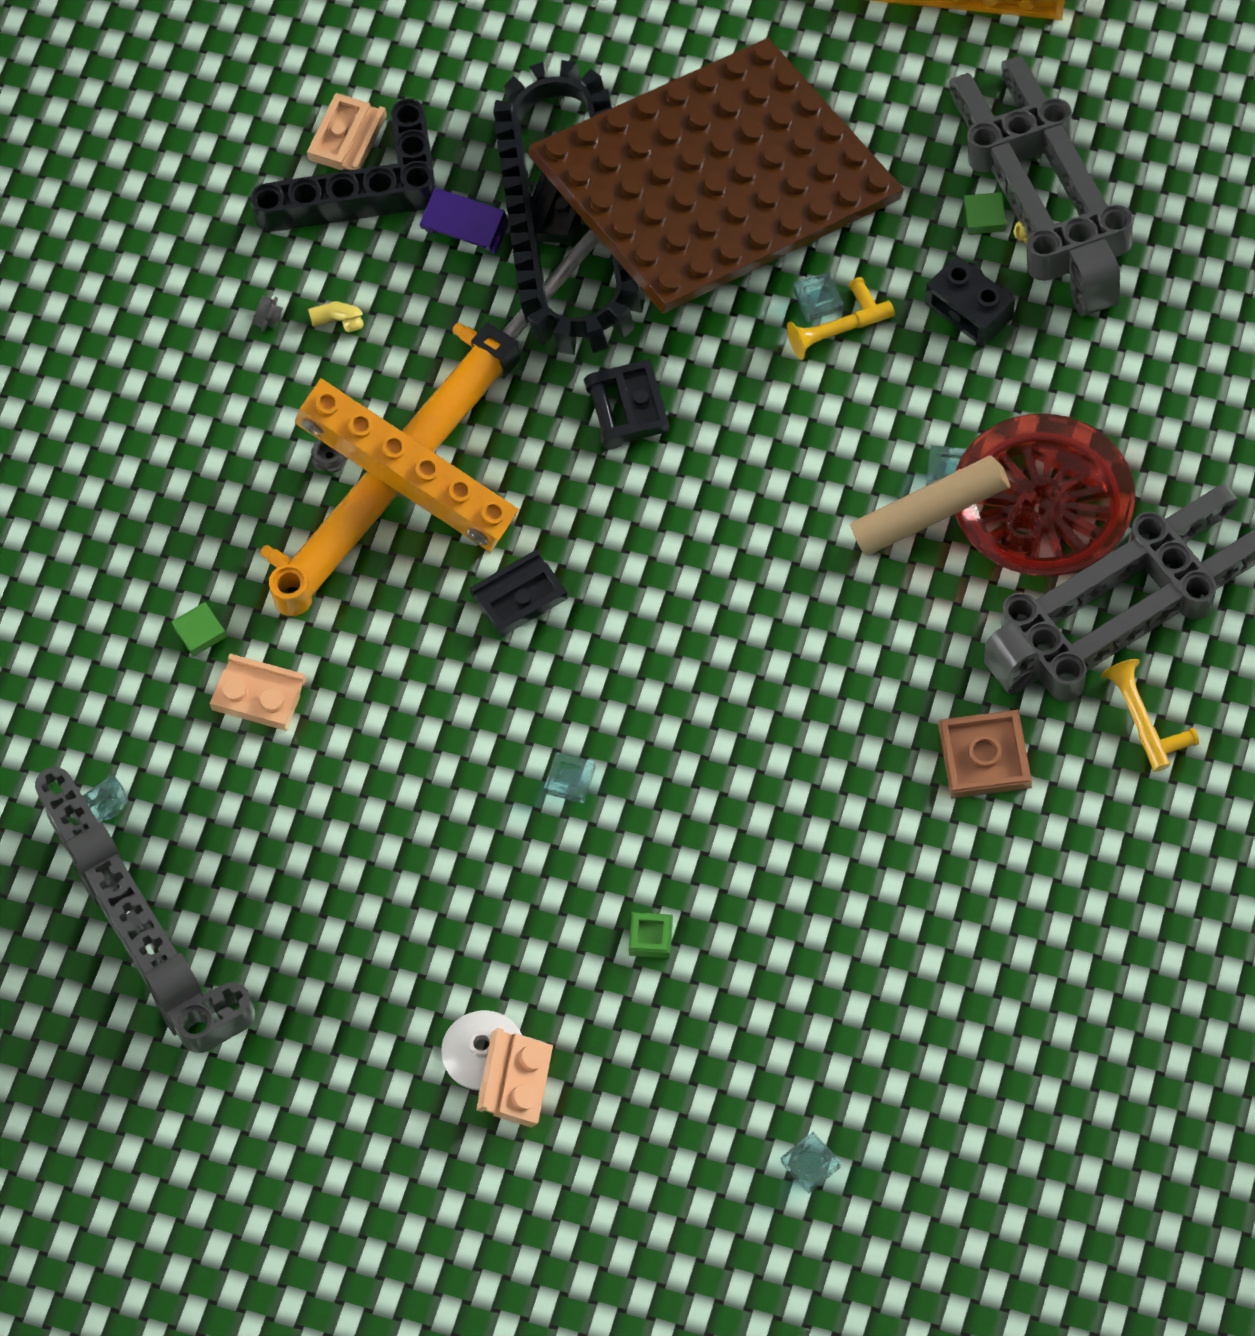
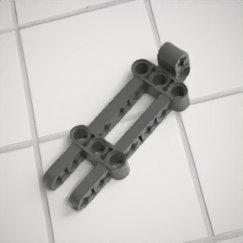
(1040, 126)
(1011, 648)
(116, 893)

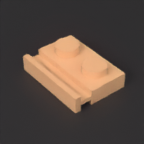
(346, 133)
(258, 692)
(514, 1077)

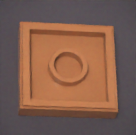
(984, 754)

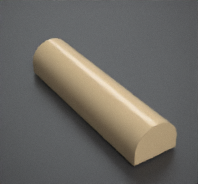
(930, 505)

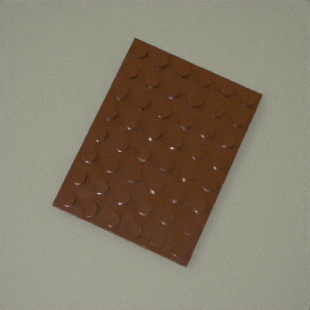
(715, 174)

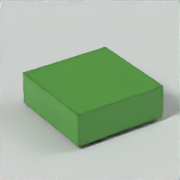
(984, 213)
(199, 629)
(650, 935)

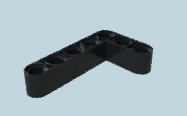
(358, 184)

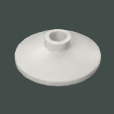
(459, 1055)

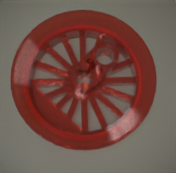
(1075, 452)

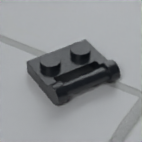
(639, 400)

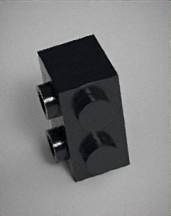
(970, 300)

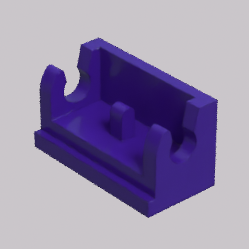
(465, 220)

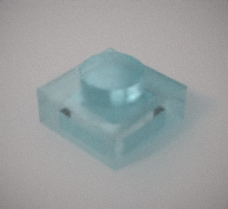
(818, 296)
(942, 462)
(569, 777)
(106, 799)
(810, 1162)

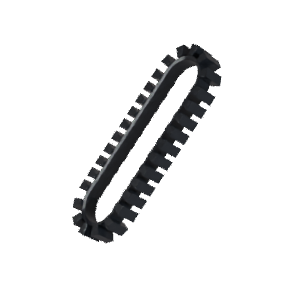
(521, 218)

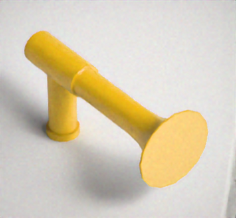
(803, 338)
(1123, 676)

